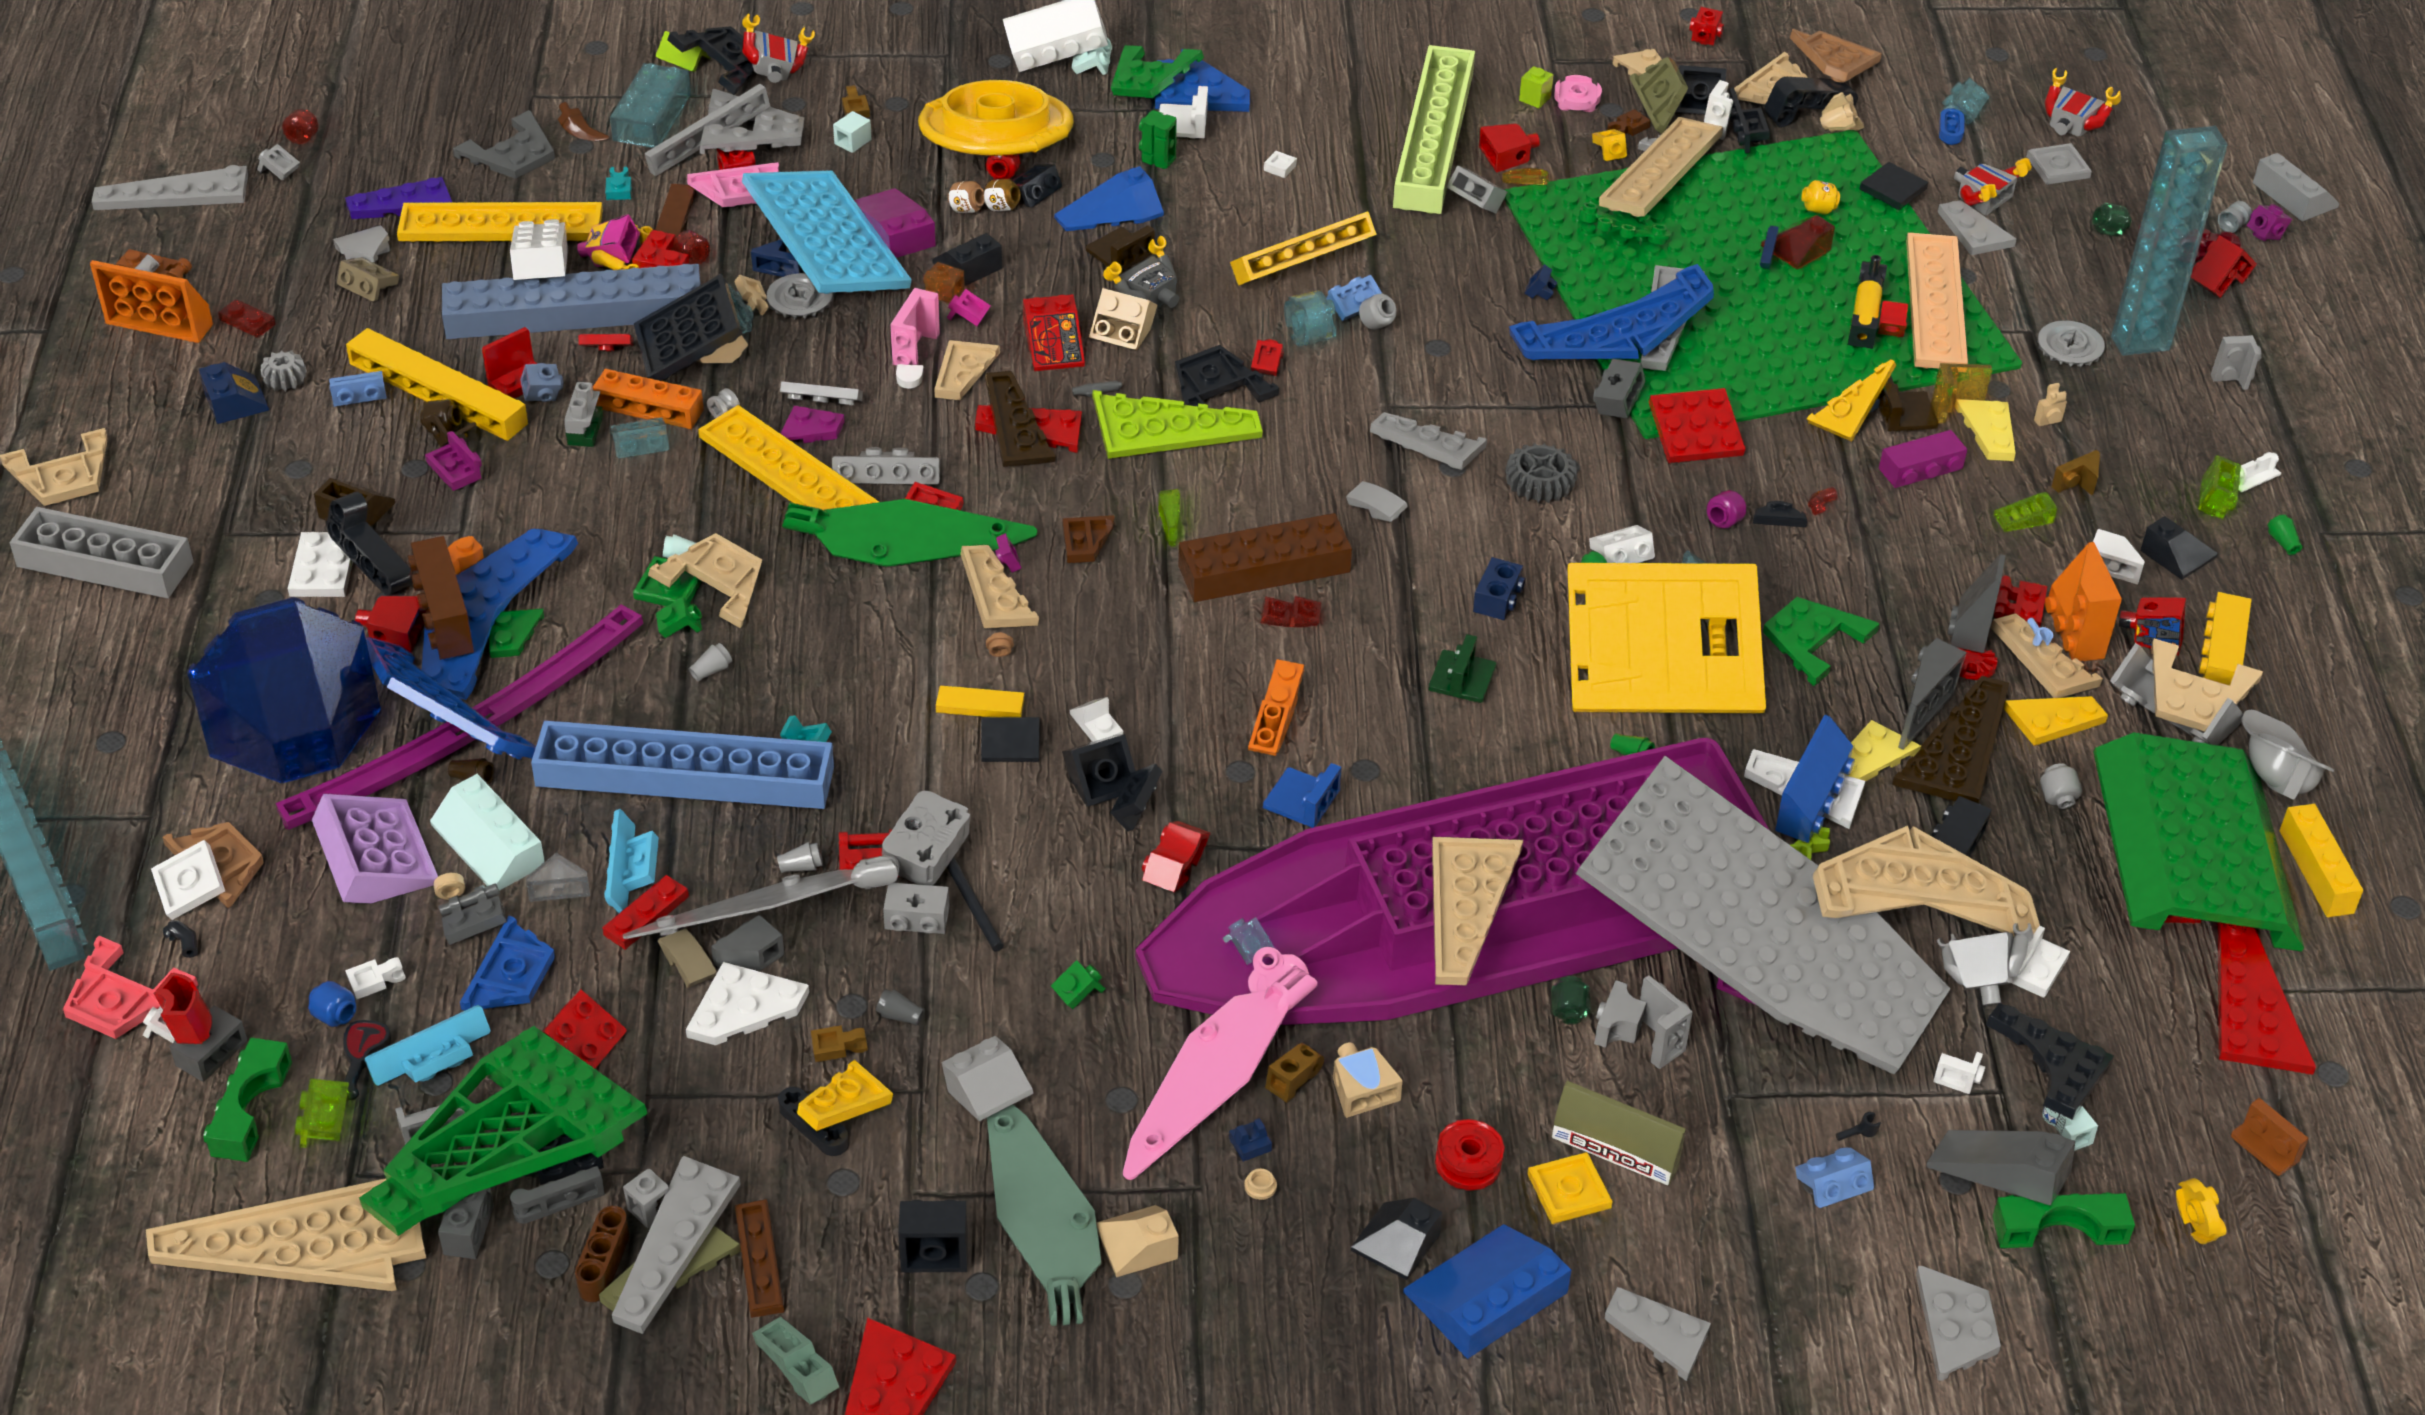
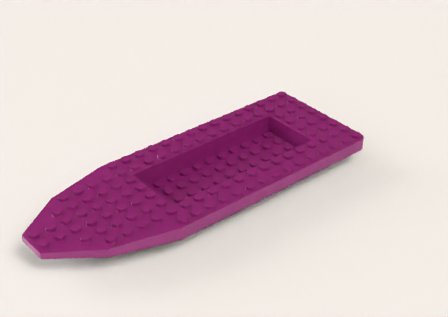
(1361, 897)

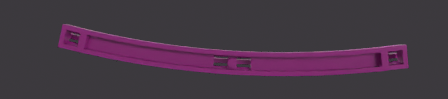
(443, 741)

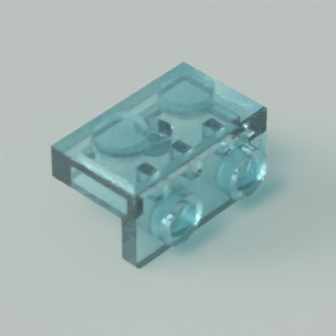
(1967, 98)

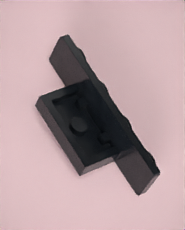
(1747, 123)

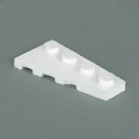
(1776, 771)

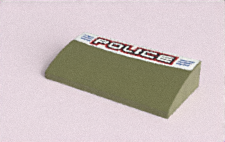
(1618, 1133)

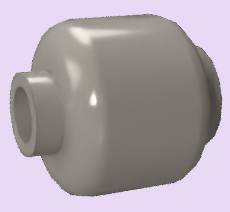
(1377, 311)
(2061, 785)

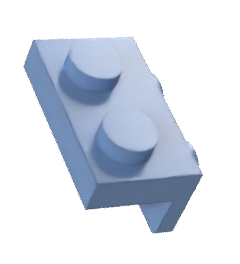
(357, 388)
(1836, 1176)

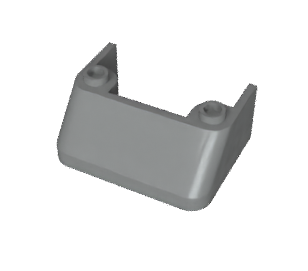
(2136, 683)

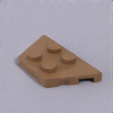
(233, 854)

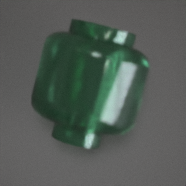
(2111, 219)
(1570, 1000)

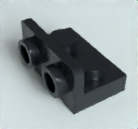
(1038, 183)
(1136, 795)

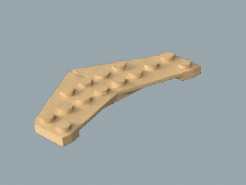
(1920, 870)

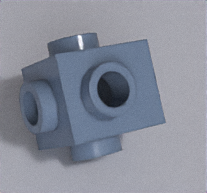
(541, 382)

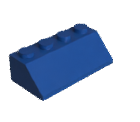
(1815, 782)

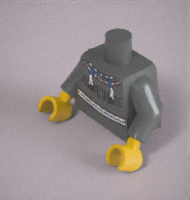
(1150, 279)

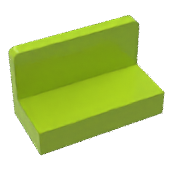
(687, 60)

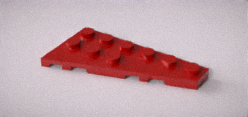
(2252, 1008)
(896, 1373)

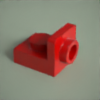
(1267, 357)

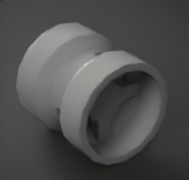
(2234, 216)

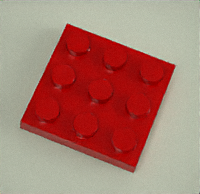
(1696, 425)

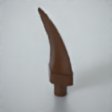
(576, 125)

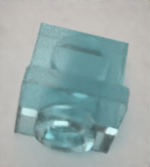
(1248, 938)

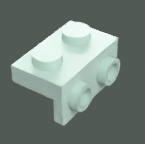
(1098, 57)

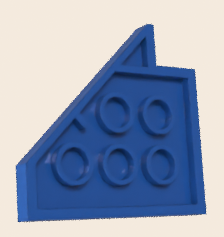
(1223, 92)

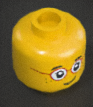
(1820, 197)

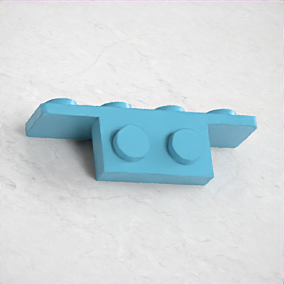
(630, 861)
(430, 1049)

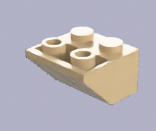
(1122, 319)

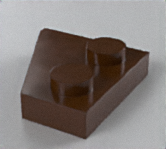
(1086, 536)

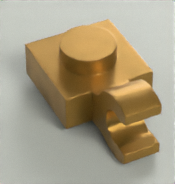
(855, 103)
(833, 1042)

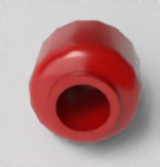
(1003, 166)

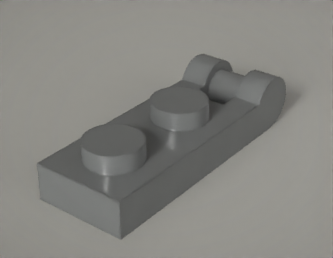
(556, 1195)

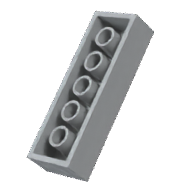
(102, 552)

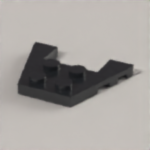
(725, 47)
(1217, 372)

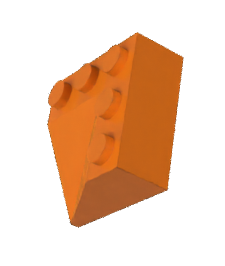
(2084, 605)

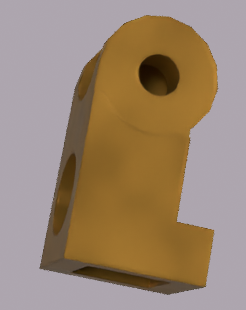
(1293, 1071)

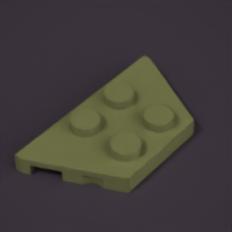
(1660, 91)

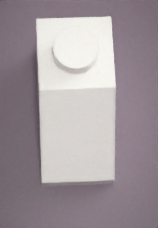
(2119, 556)

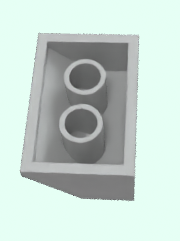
(2292, 188)

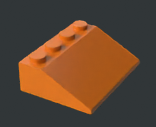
(151, 302)

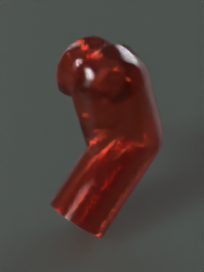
(1820, 497)

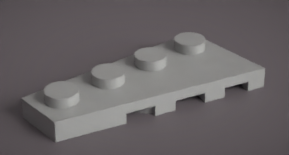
(1429, 440)

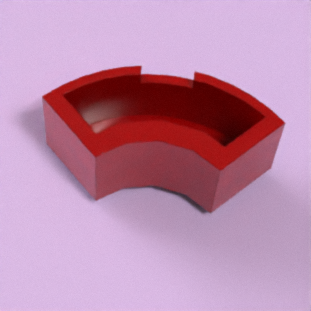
(1171, 859)
(184, 1009)

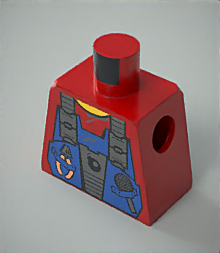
(2158, 619)

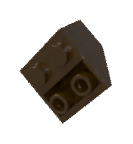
(333, 489)

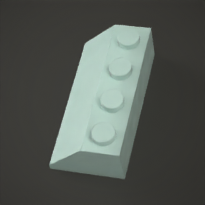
(487, 833)

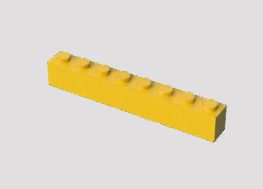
(435, 381)

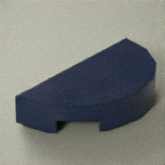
(1769, 247)

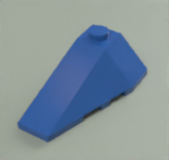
(1121, 198)

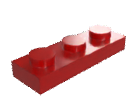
(646, 909)

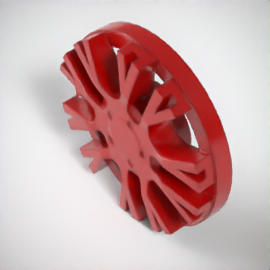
(1978, 663)

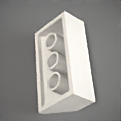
(1055, 32)

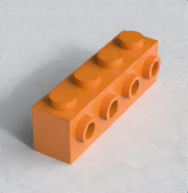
(649, 398)

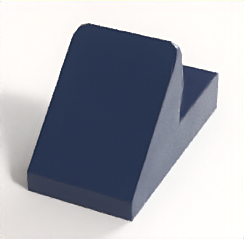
(774, 260)

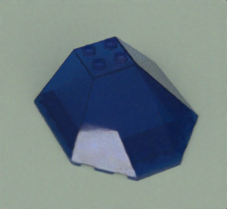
(285, 690)

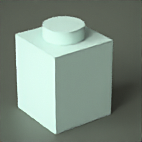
(852, 132)

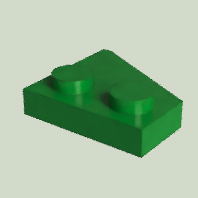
(512, 631)

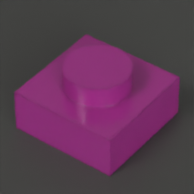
(1007, 553)

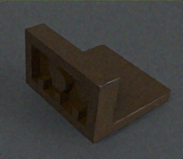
(1122, 246)
(1906, 409)

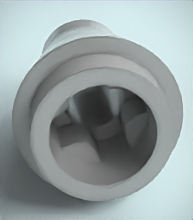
(712, 661)
(802, 858)

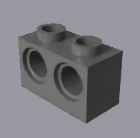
(466, 1225)

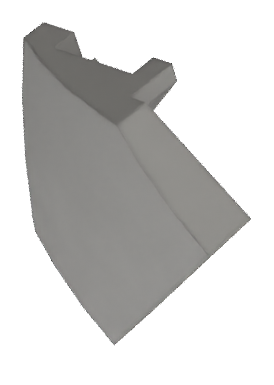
(364, 244)

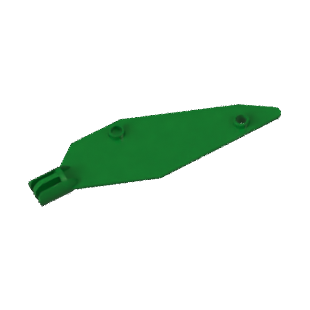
(901, 531)

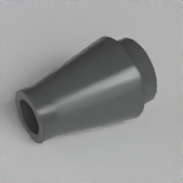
(899, 1008)

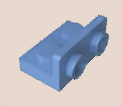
(1349, 297)

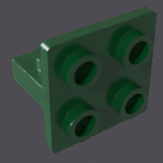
(1462, 673)

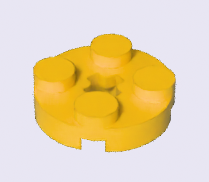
(2198, 1206)

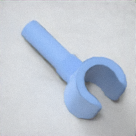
(2040, 633)

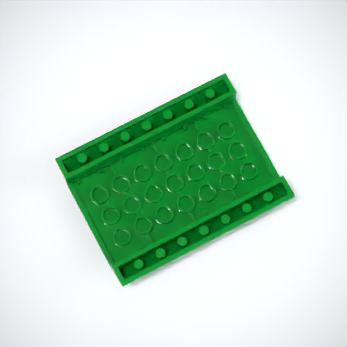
(2194, 836)

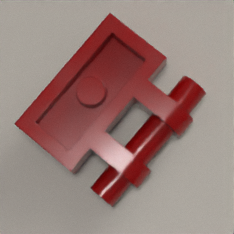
(2028, 598)

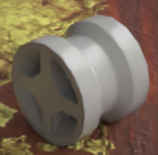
(722, 403)

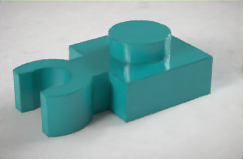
(618, 185)

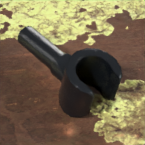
(1865, 1128)

